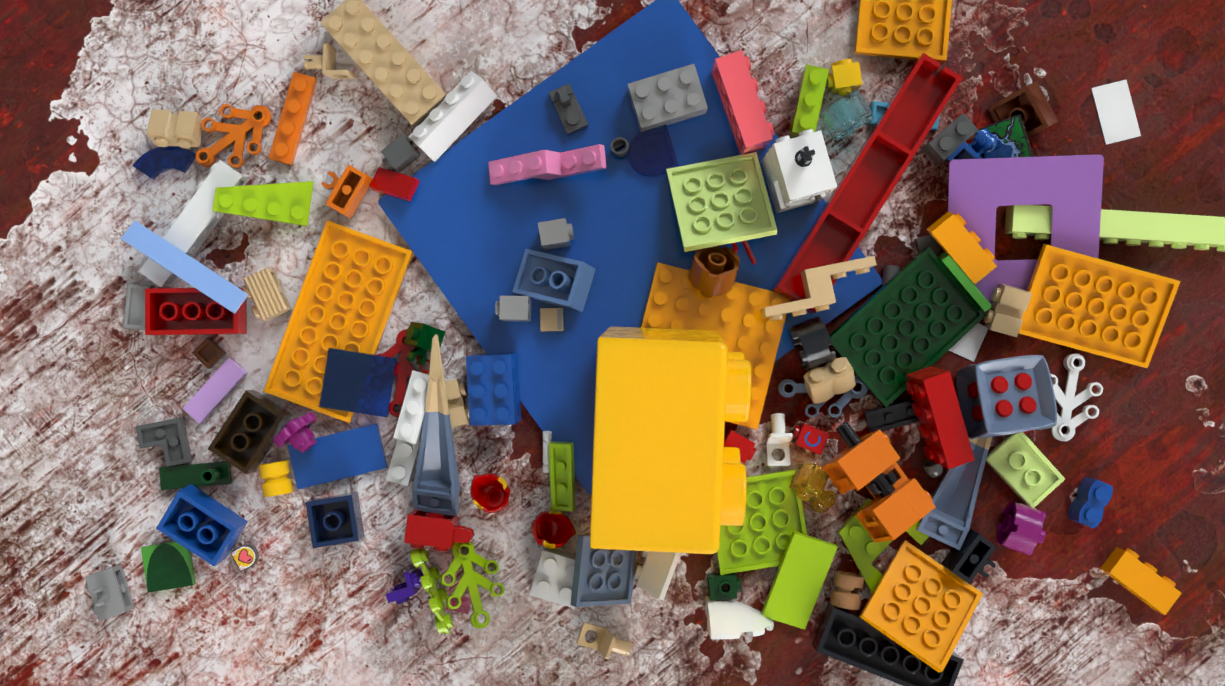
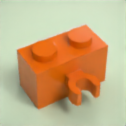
(347, 190)

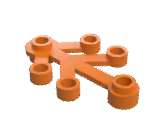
(236, 134)

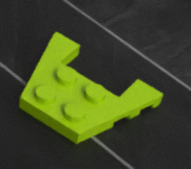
(865, 550)

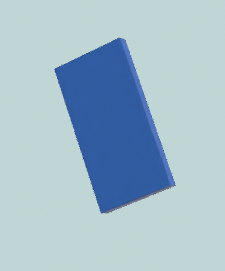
(339, 456)

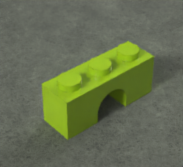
(809, 101)

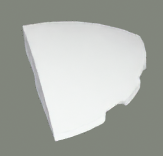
(731, 618)

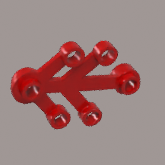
(403, 369)

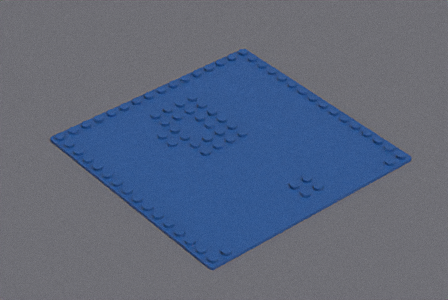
(621, 221)

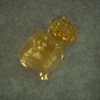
(809, 486)

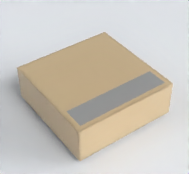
(551, 319)

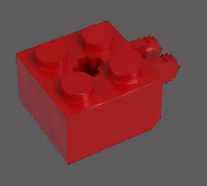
(435, 530)

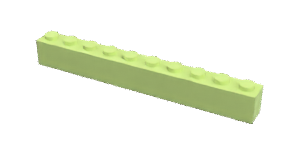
(1126, 226)

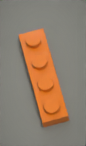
(293, 118)

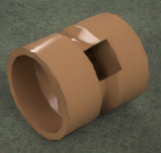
(847, 590)

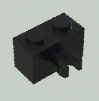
(971, 557)

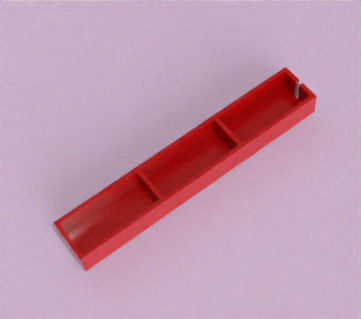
(872, 173)

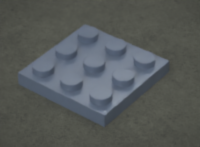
(602, 575)

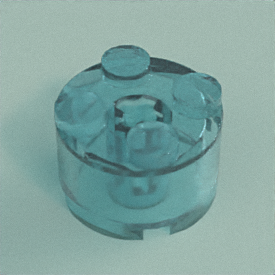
(846, 114)

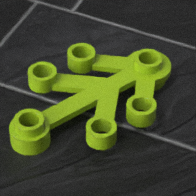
(470, 580)
(438, 596)

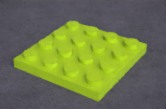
(769, 520)

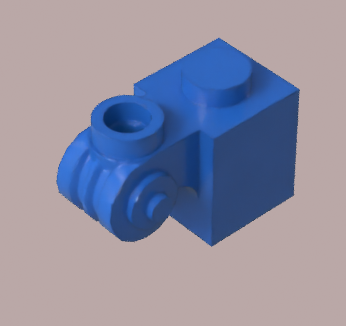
(982, 143)

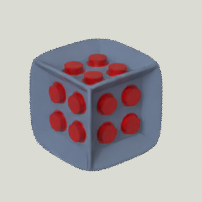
(1006, 396)

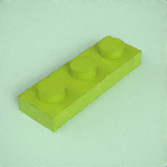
(562, 476)

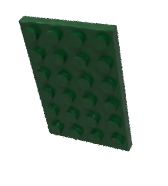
(906, 326)

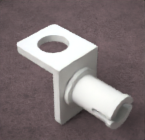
(778, 440)

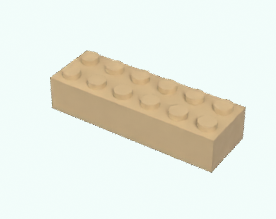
(384, 60)

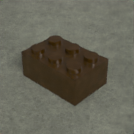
(249, 431)

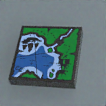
(1011, 139)

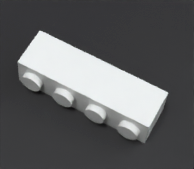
(453, 115)

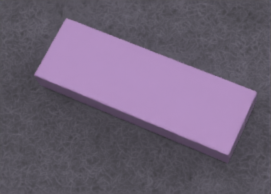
(215, 390)

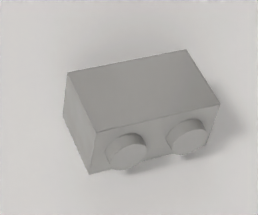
(555, 234)
(513, 308)

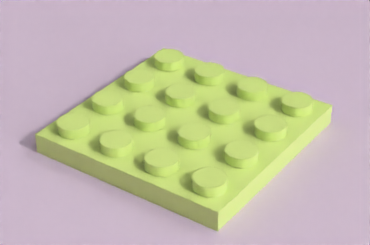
(721, 202)

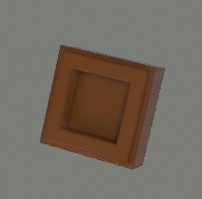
(208, 352)

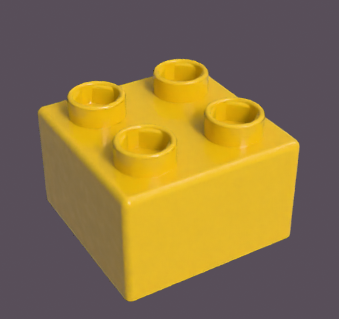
(660, 440)

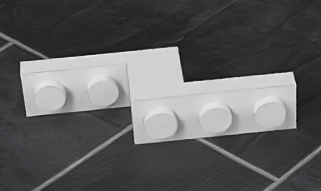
(409, 430)

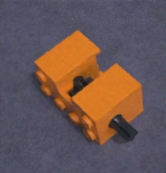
(872, 464)

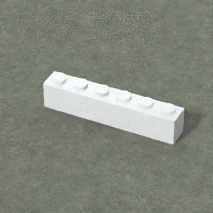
(195, 221)

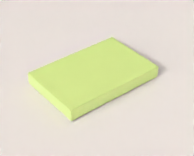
(1024, 468)

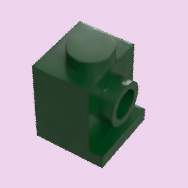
(715, 582)

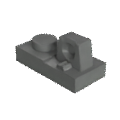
(568, 109)

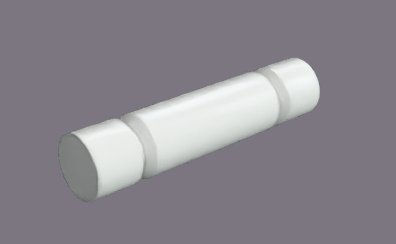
(547, 436)

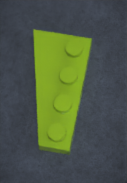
(270, 202)

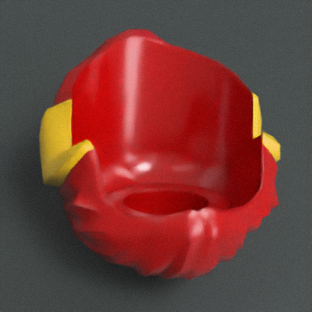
(489, 492)
(552, 529)

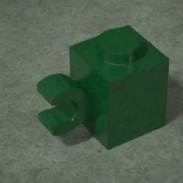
(420, 336)

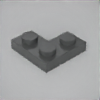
(170, 435)

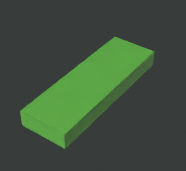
(965, 281)

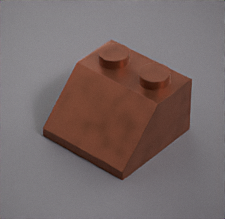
(1029, 103)

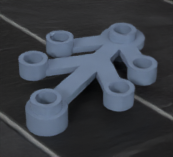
(841, 402)

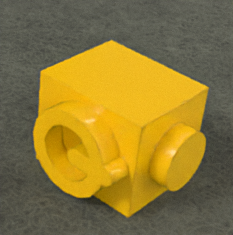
(844, 77)

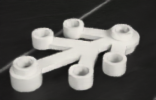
(1069, 401)

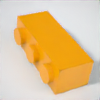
(962, 246)
(1141, 580)

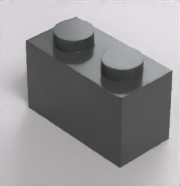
(950, 139)

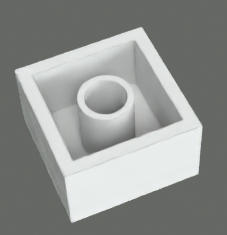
(554, 577)

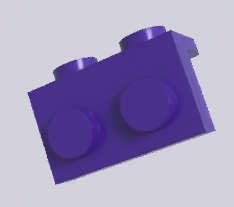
(401, 592)

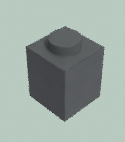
(399, 154)

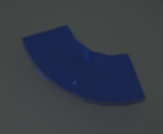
(163, 159)

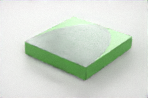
(167, 566)

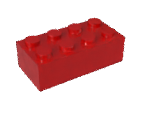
(190, 313)
(939, 417)

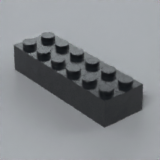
(858, 643)

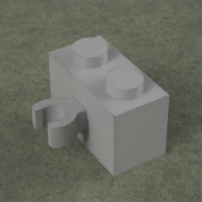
(109, 592)

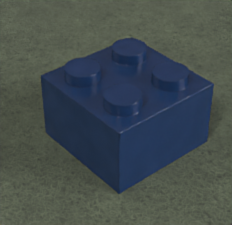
(335, 520)

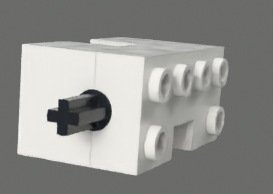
(798, 171)

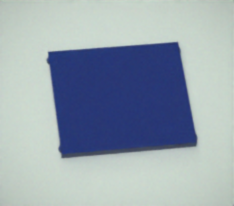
(358, 382)

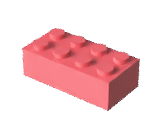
(742, 103)

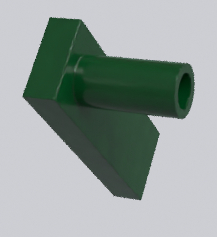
(196, 474)

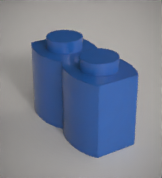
(1090, 500)

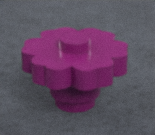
(298, 433)

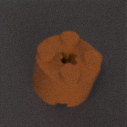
(714, 270)

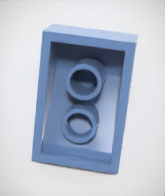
(554, 280)

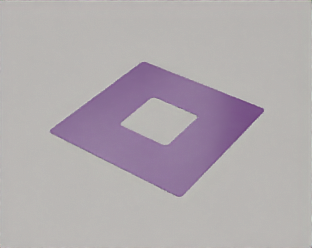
(1064, 182)

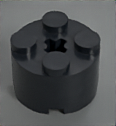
(813, 343)

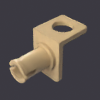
(327, 63)
(604, 642)

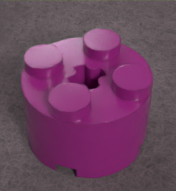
(1021, 528)

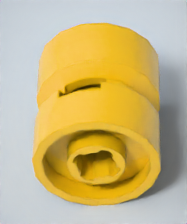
(275, 478)

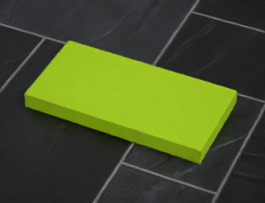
(799, 580)

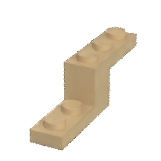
(818, 288)

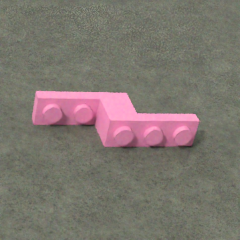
(547, 164)

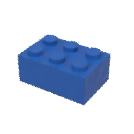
(493, 388)
(201, 524)

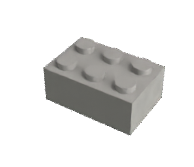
(667, 98)

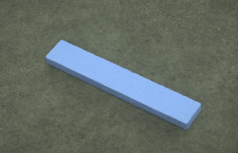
(184, 266)

